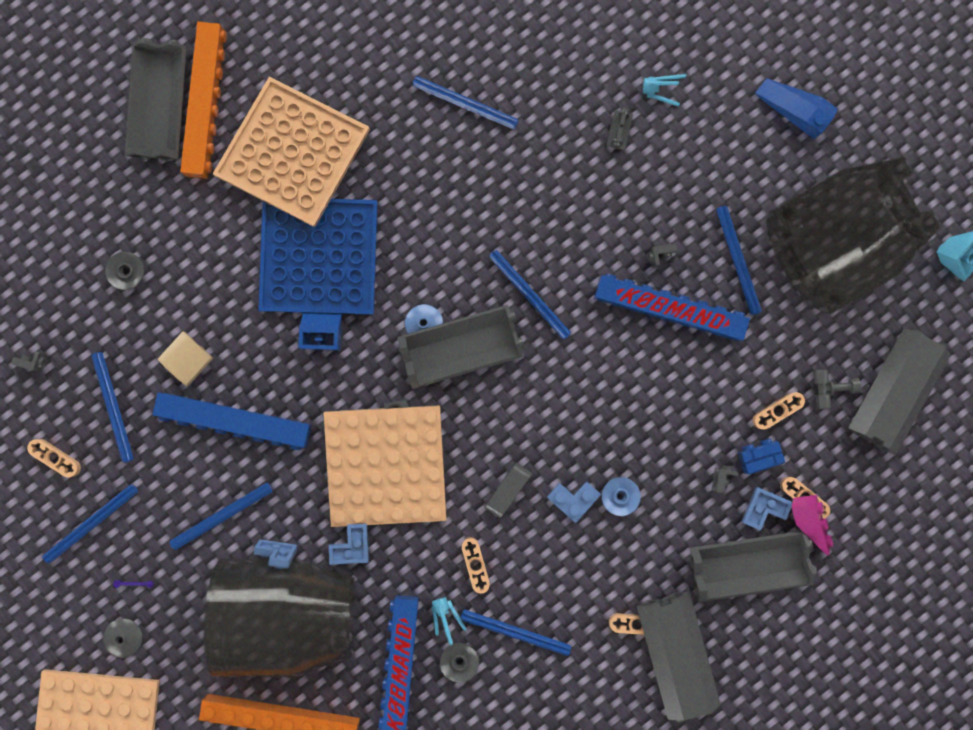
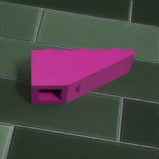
(809, 519)

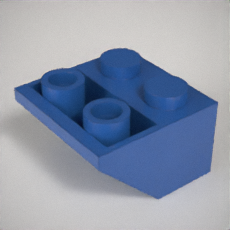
(320, 331)

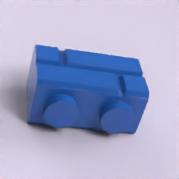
(761, 456)

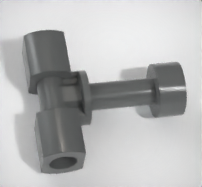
(827, 388)

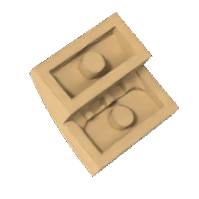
(185, 359)

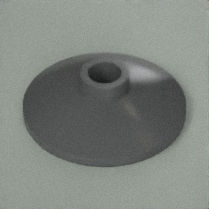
(116, 269)
(131, 636)
(455, 671)

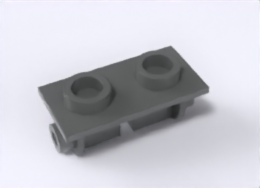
(619, 129)

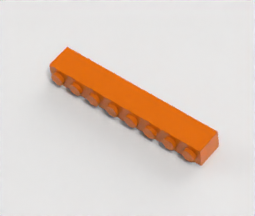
(203, 100)
(270, 716)

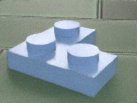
(761, 504)
(574, 505)
(355, 550)
(279, 553)

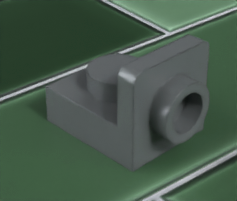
(663, 251)
(36, 363)
(720, 481)

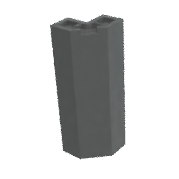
(155, 100)
(460, 346)
(900, 390)
(752, 566)
(679, 657)

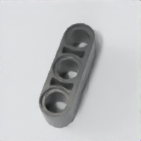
(508, 490)

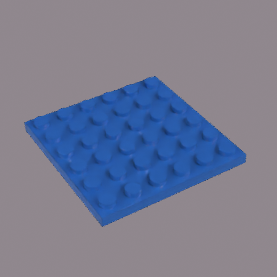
(319, 266)

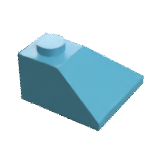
(958, 255)

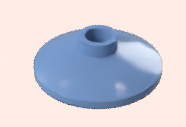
(419, 313)
(622, 506)

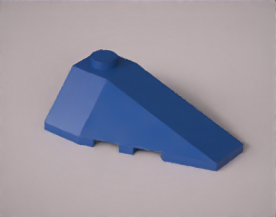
(802, 108)

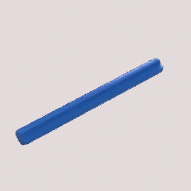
(465, 102)
(739, 261)
(529, 294)
(112, 407)
(220, 516)
(90, 523)
(515, 632)

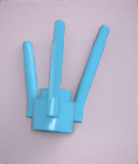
(652, 85)
(441, 607)

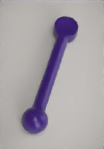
(117, 583)

